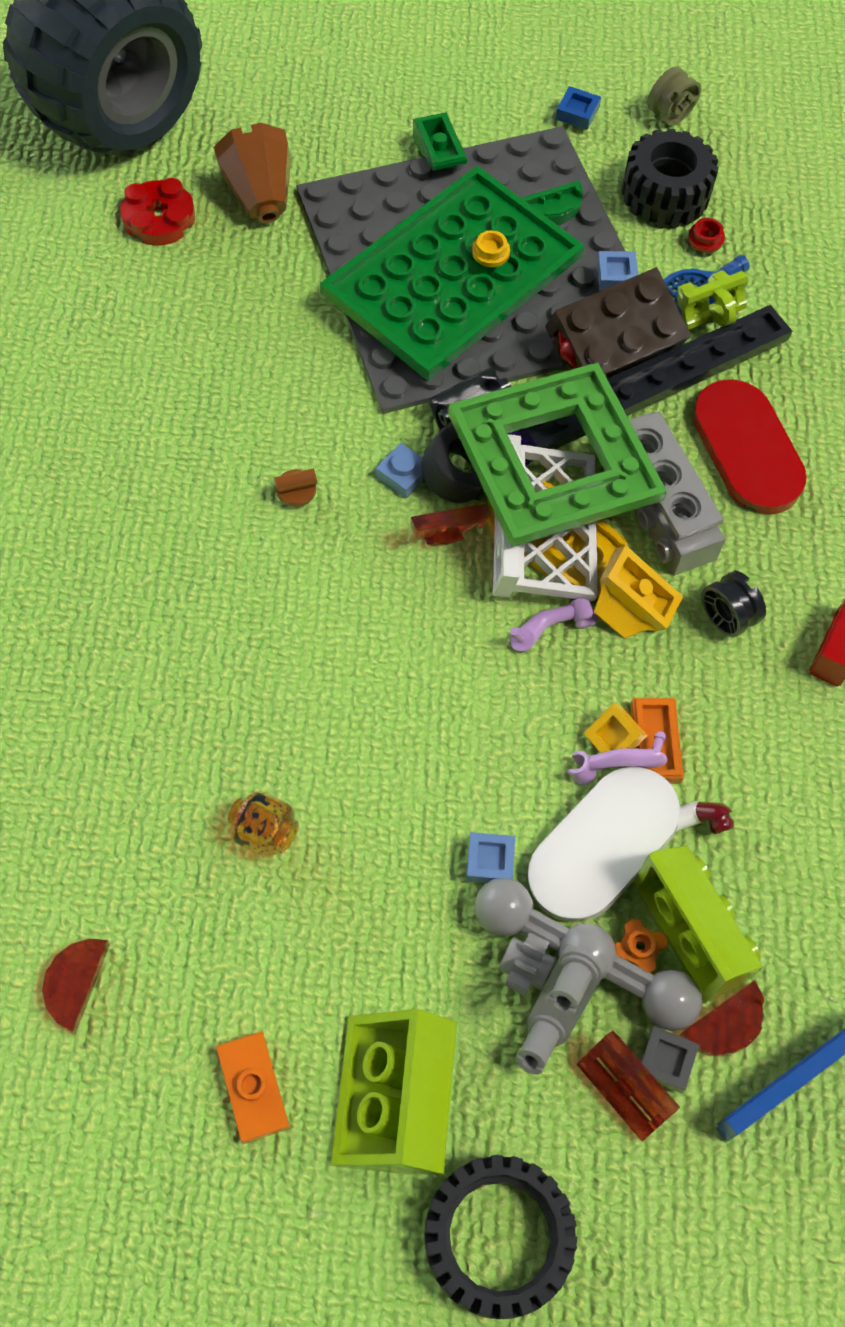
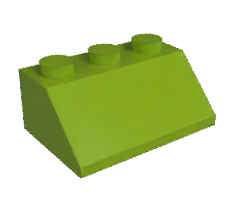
(697, 921)
(395, 1093)

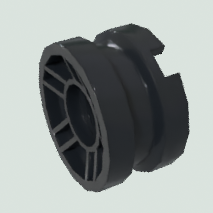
(733, 604)

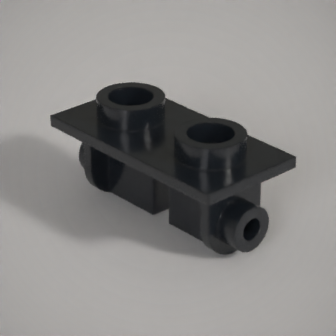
(479, 384)

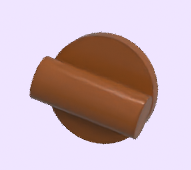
(296, 487)

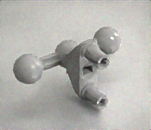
(584, 959)

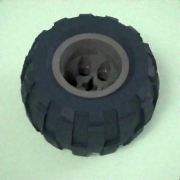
(104, 69)

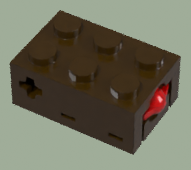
(619, 325)

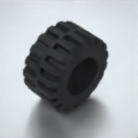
(669, 177)

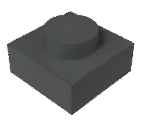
(669, 1058)

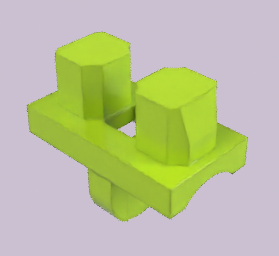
(724, 288)

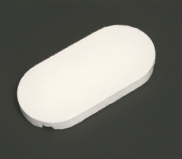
(603, 844)

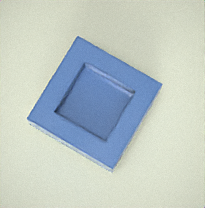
(615, 267)
(401, 470)
(490, 857)

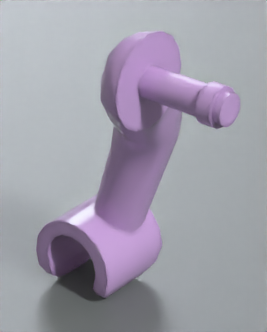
(528, 634)
(616, 758)

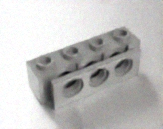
(687, 519)

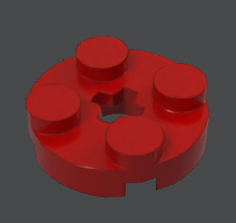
(154, 195)

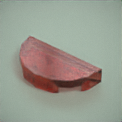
(447, 525)
(71, 981)
(730, 1025)

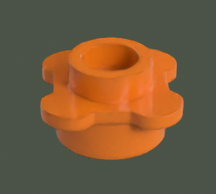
(652, 942)

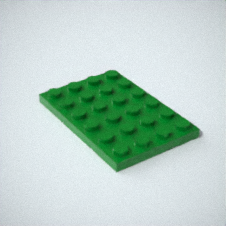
(425, 289)

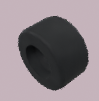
(442, 475)

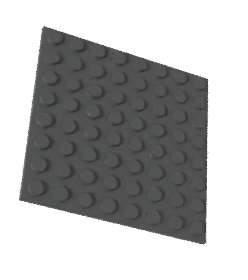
(364, 205)

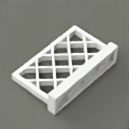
(510, 561)

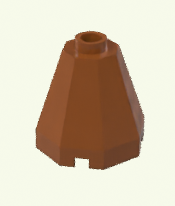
(256, 169)

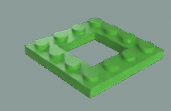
(530, 515)

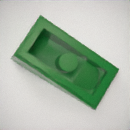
(438, 141)

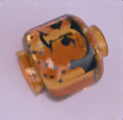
(263, 824)

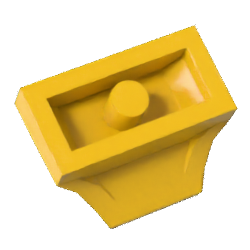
(635, 596)

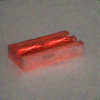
(632, 1081)

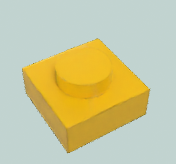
(615, 730)

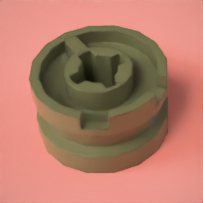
(674, 95)

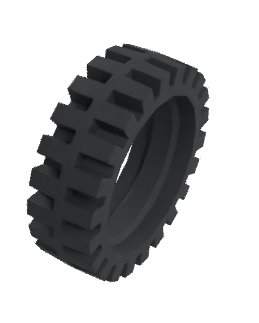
(561, 1228)

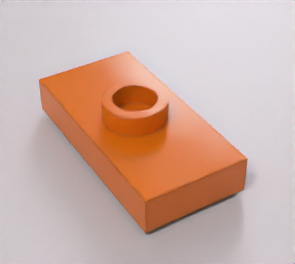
(252, 1087)

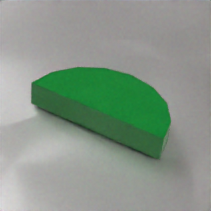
(558, 203)

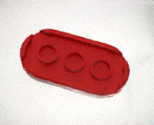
(749, 446)

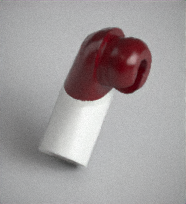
(697, 812)

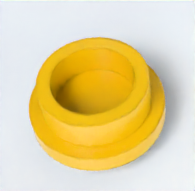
(491, 249)

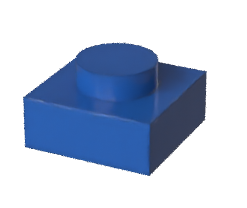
(578, 108)

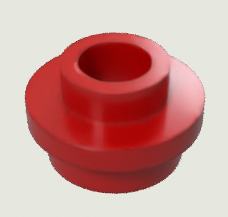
(706, 235)

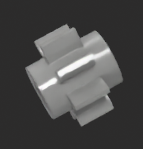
(527, 963)

